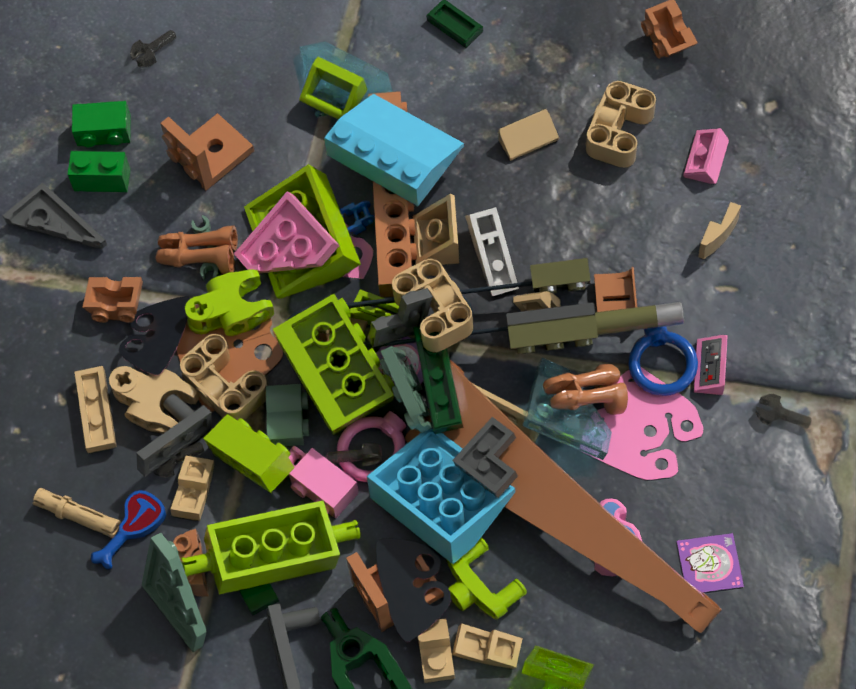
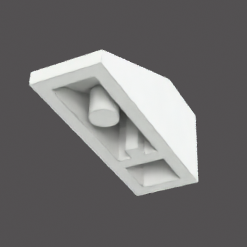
(491, 249)

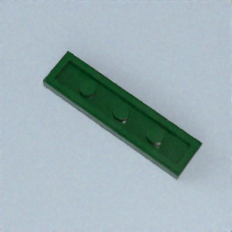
(439, 386)

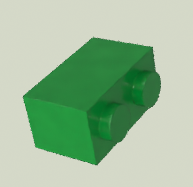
(101, 123)
(99, 171)

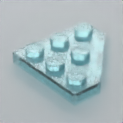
(375, 79)
(576, 428)

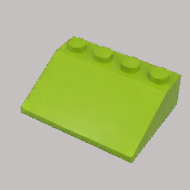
(316, 195)

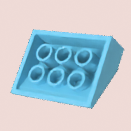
(392, 148)
(435, 496)

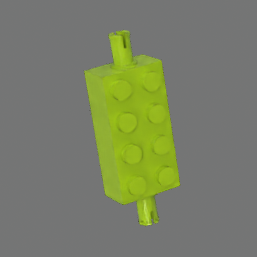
(271, 547)

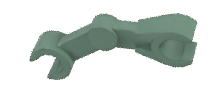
(206, 266)

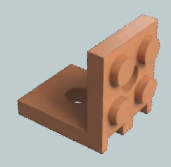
(194, 151)
(370, 588)

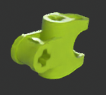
(225, 307)

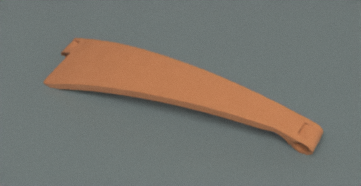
(570, 514)

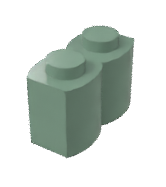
(285, 414)

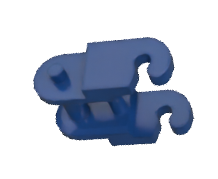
(360, 224)

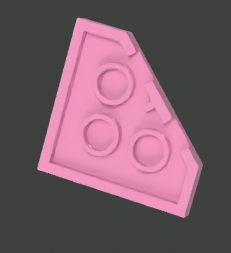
(287, 240)

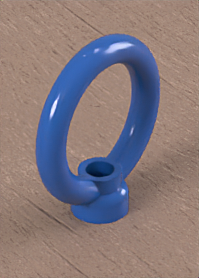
(658, 337)

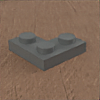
(412, 311)
(481, 458)

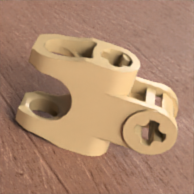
(147, 395)

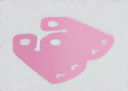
(628, 430)

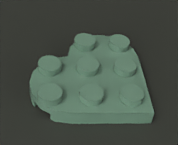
(406, 388)

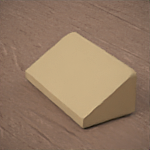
(527, 134)

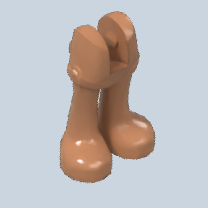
(177, 252)
(607, 391)

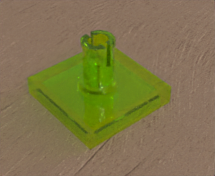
(557, 669)

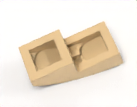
(718, 233)
(536, 301)
(193, 488)
(487, 647)

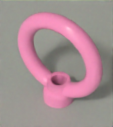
(390, 425)

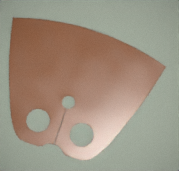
(241, 358)

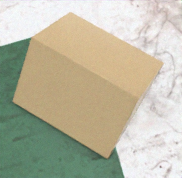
(437, 232)

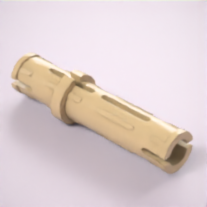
(64, 507)

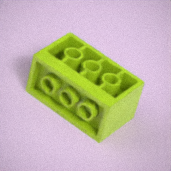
(314, 362)

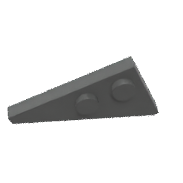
(49, 215)

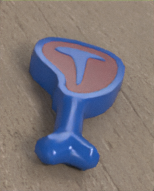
(142, 516)

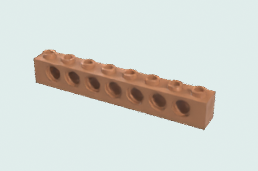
(392, 228)

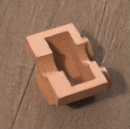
(667, 29)
(112, 299)
(190, 545)

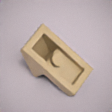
(436, 653)

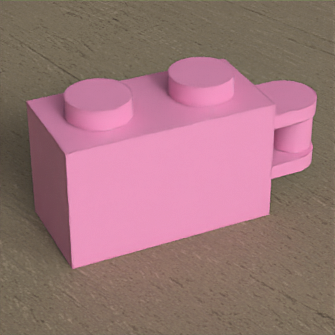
(321, 481)

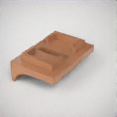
(615, 286)

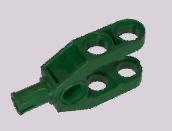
(369, 649)

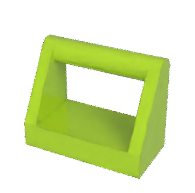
(337, 76)

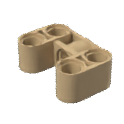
(609, 120)
(446, 304)
(214, 388)

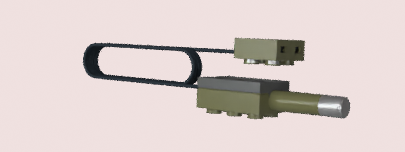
(564, 323)

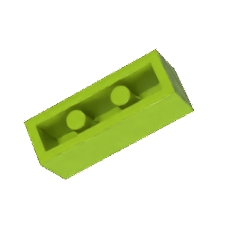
(249, 452)

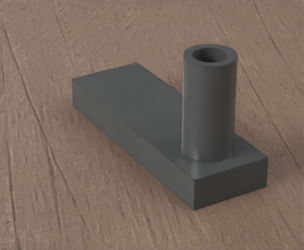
(189, 429)
(278, 627)

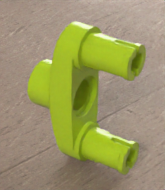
(471, 589)

